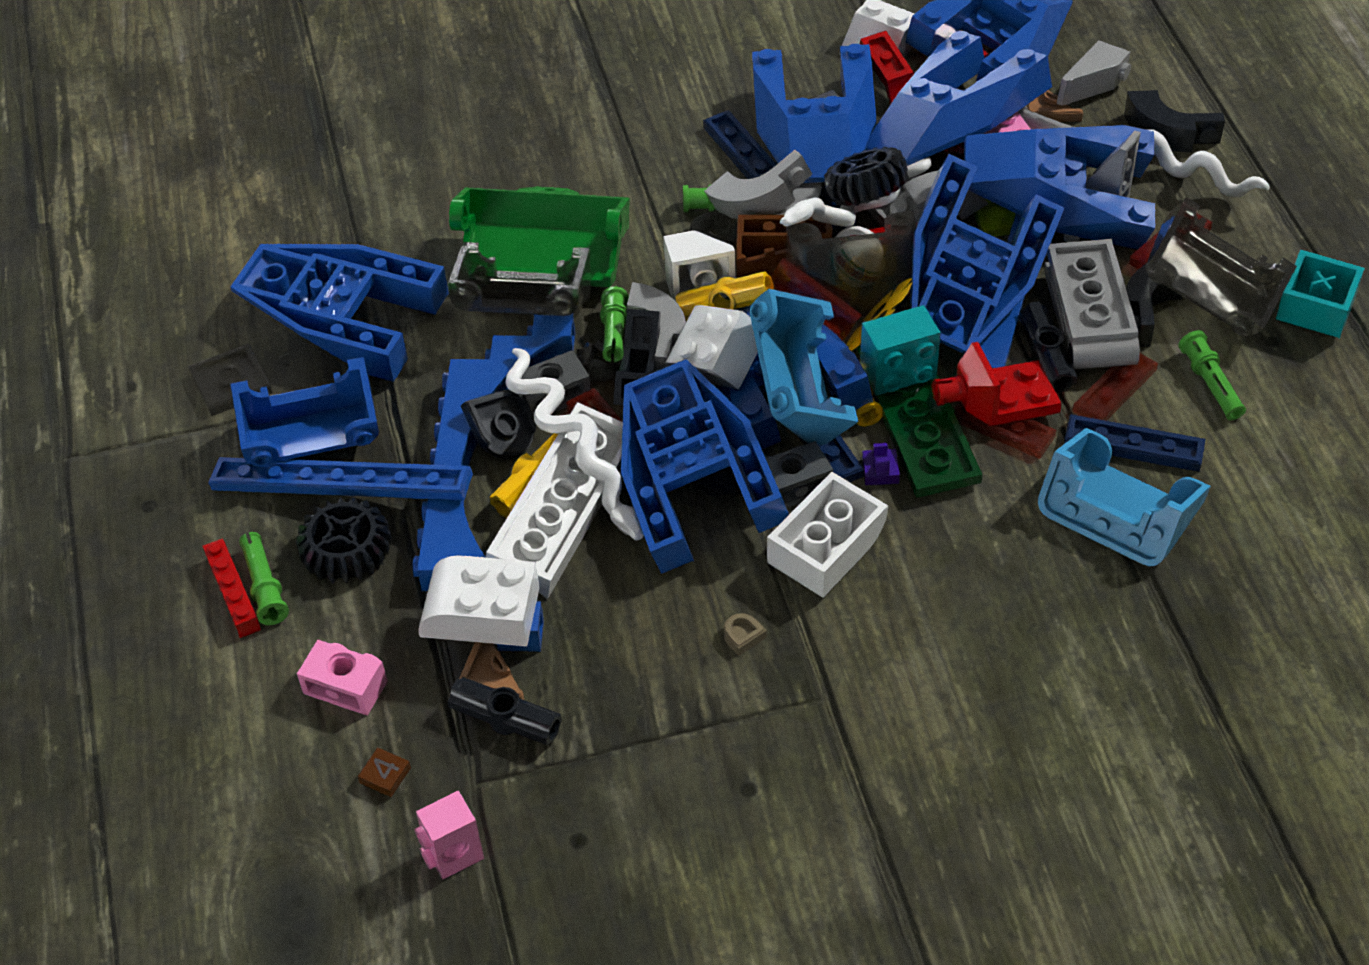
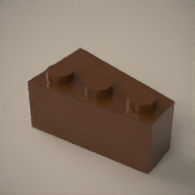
(763, 242)

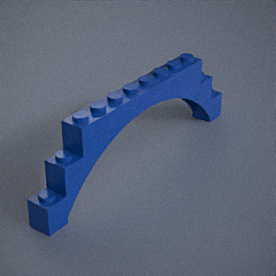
(446, 525)

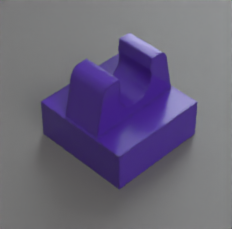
(880, 465)

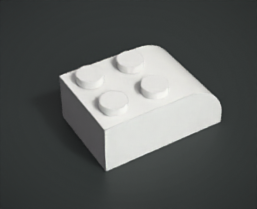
(717, 345)
(826, 534)
(481, 600)

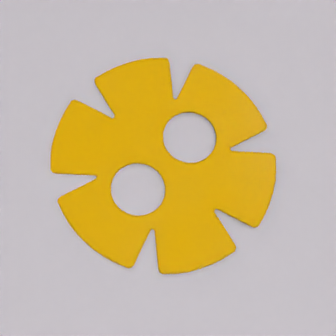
(890, 301)

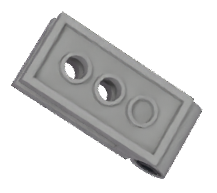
(1092, 304)

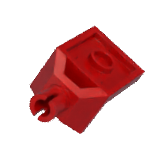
(998, 393)

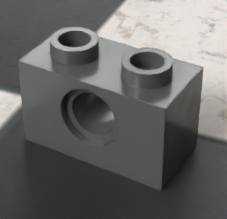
(566, 370)
(799, 471)

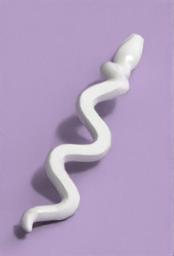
(1209, 162)
(844, 215)
(621, 515)

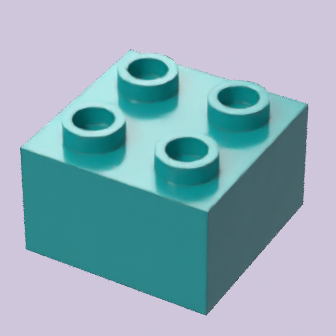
(1320, 293)
(900, 350)

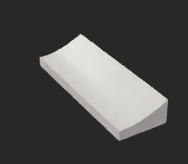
(558, 503)

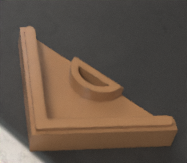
(1047, 106)
(489, 668)

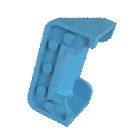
(786, 339)
(1113, 506)

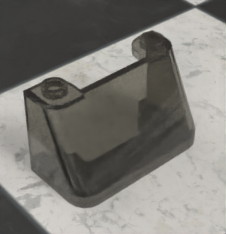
(859, 266)
(1215, 272)
(481, 288)

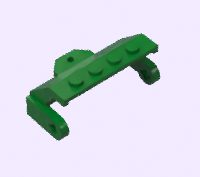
(542, 225)

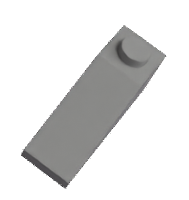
(1095, 73)
(1117, 170)

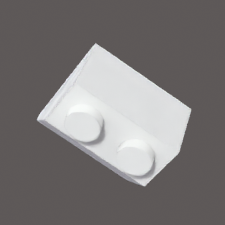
(876, 17)
(696, 261)

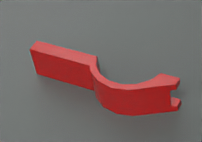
(888, 63)

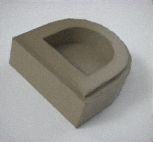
(743, 632)

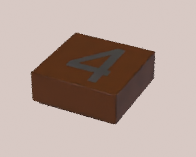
(384, 772)

